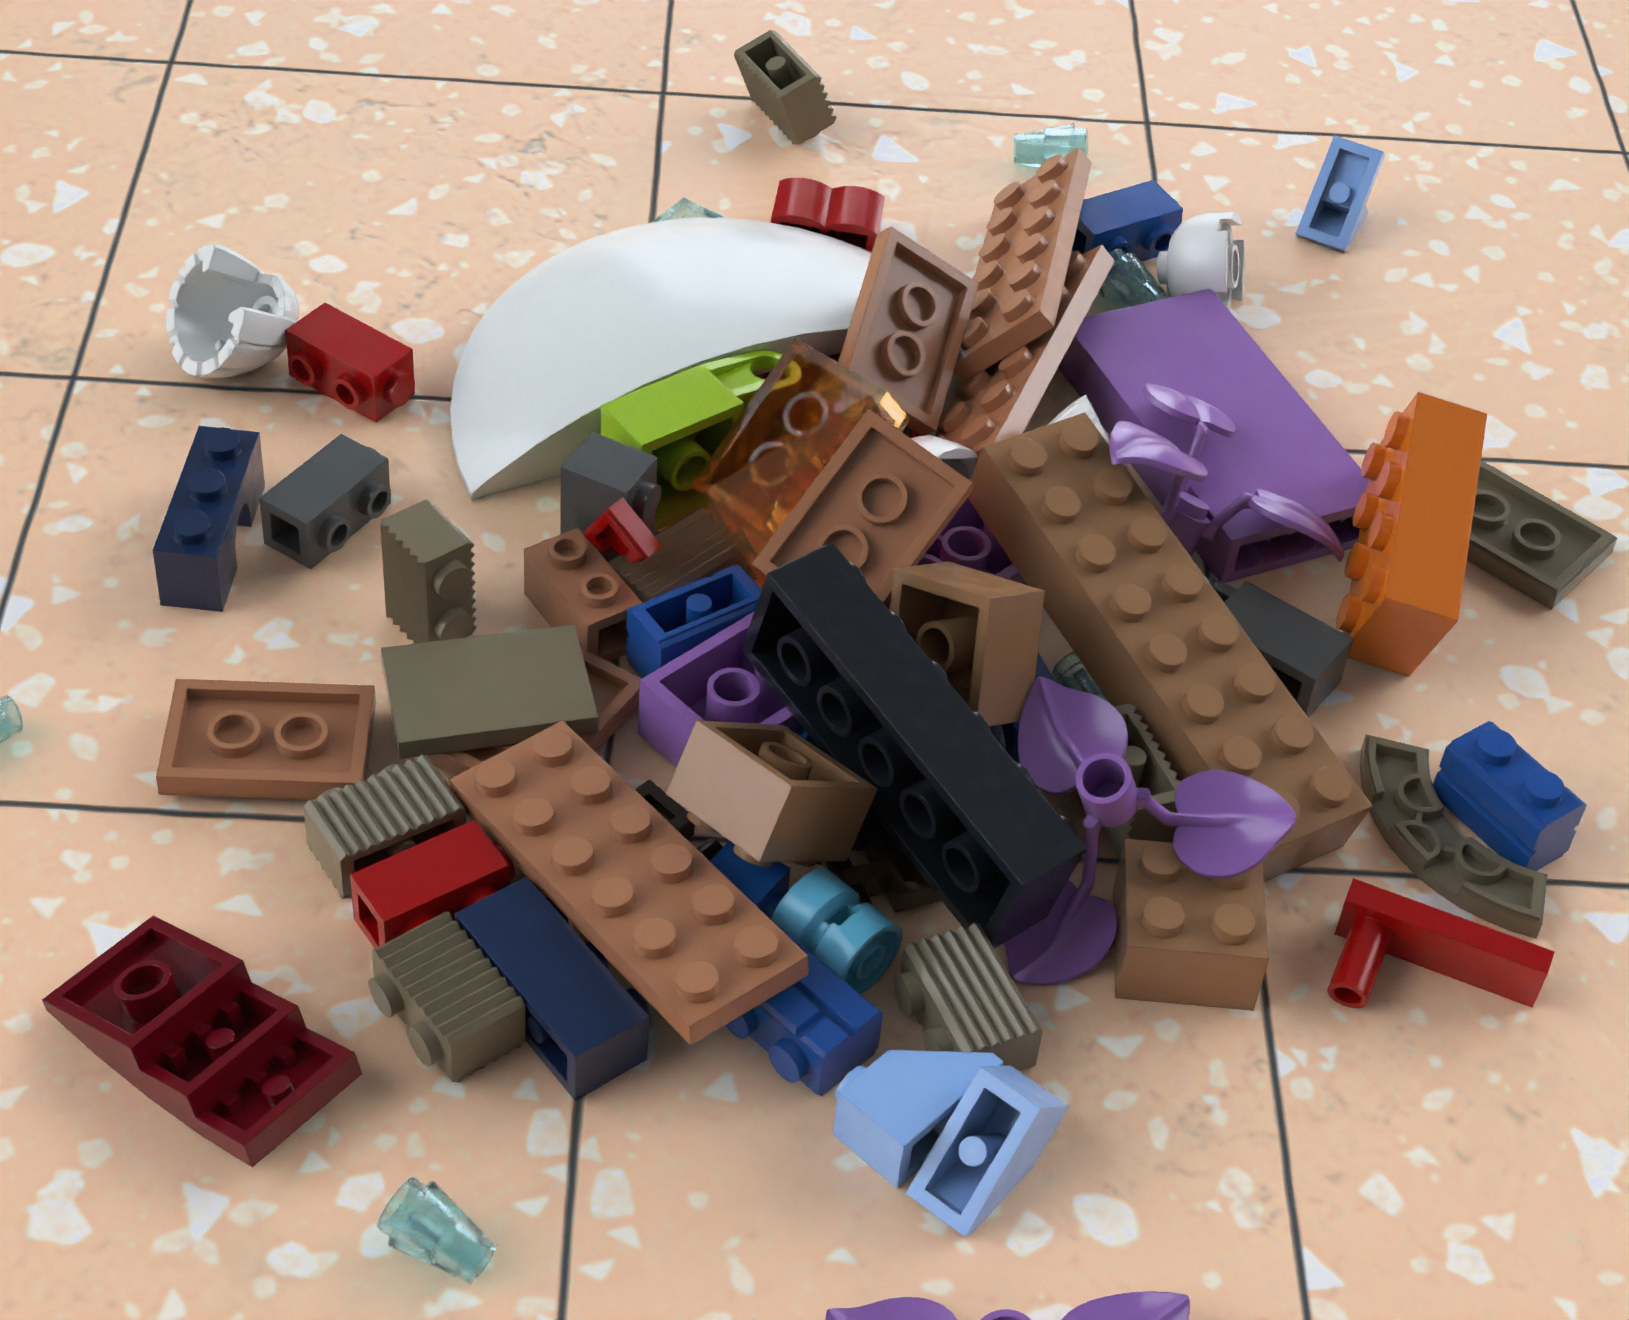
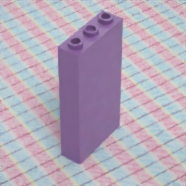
(1277, 441)

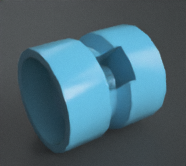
(838, 930)

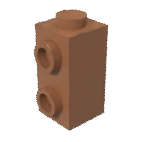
(577, 586)

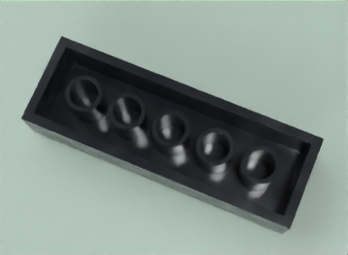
(896, 721)

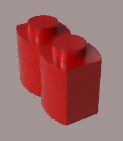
(840, 212)

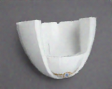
(227, 314)

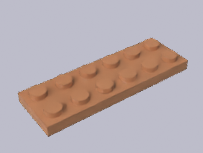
(1024, 262)
(1006, 394)
(630, 882)

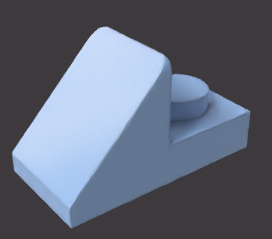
(1341, 194)

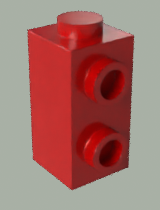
(350, 362)
(427, 881)

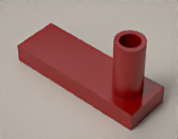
(1391, 924)

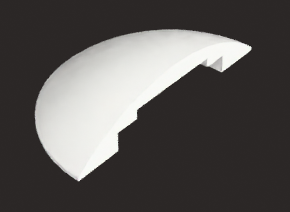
(631, 315)

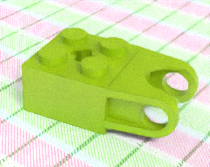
(685, 423)

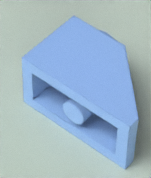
(902, 1105)
(986, 1147)

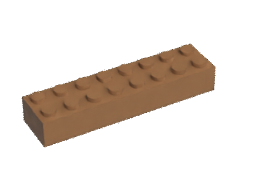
(1158, 628)

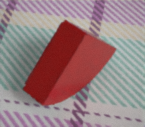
(622, 532)

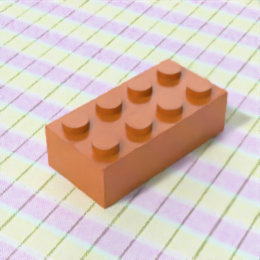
(1412, 534)

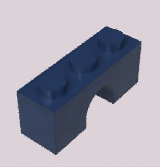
(198, 534)

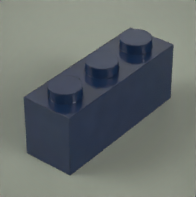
(574, 1006)

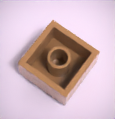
(976, 630)
(770, 793)
(1187, 933)

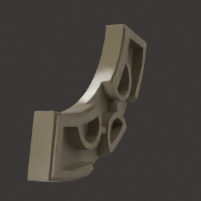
(1457, 868)

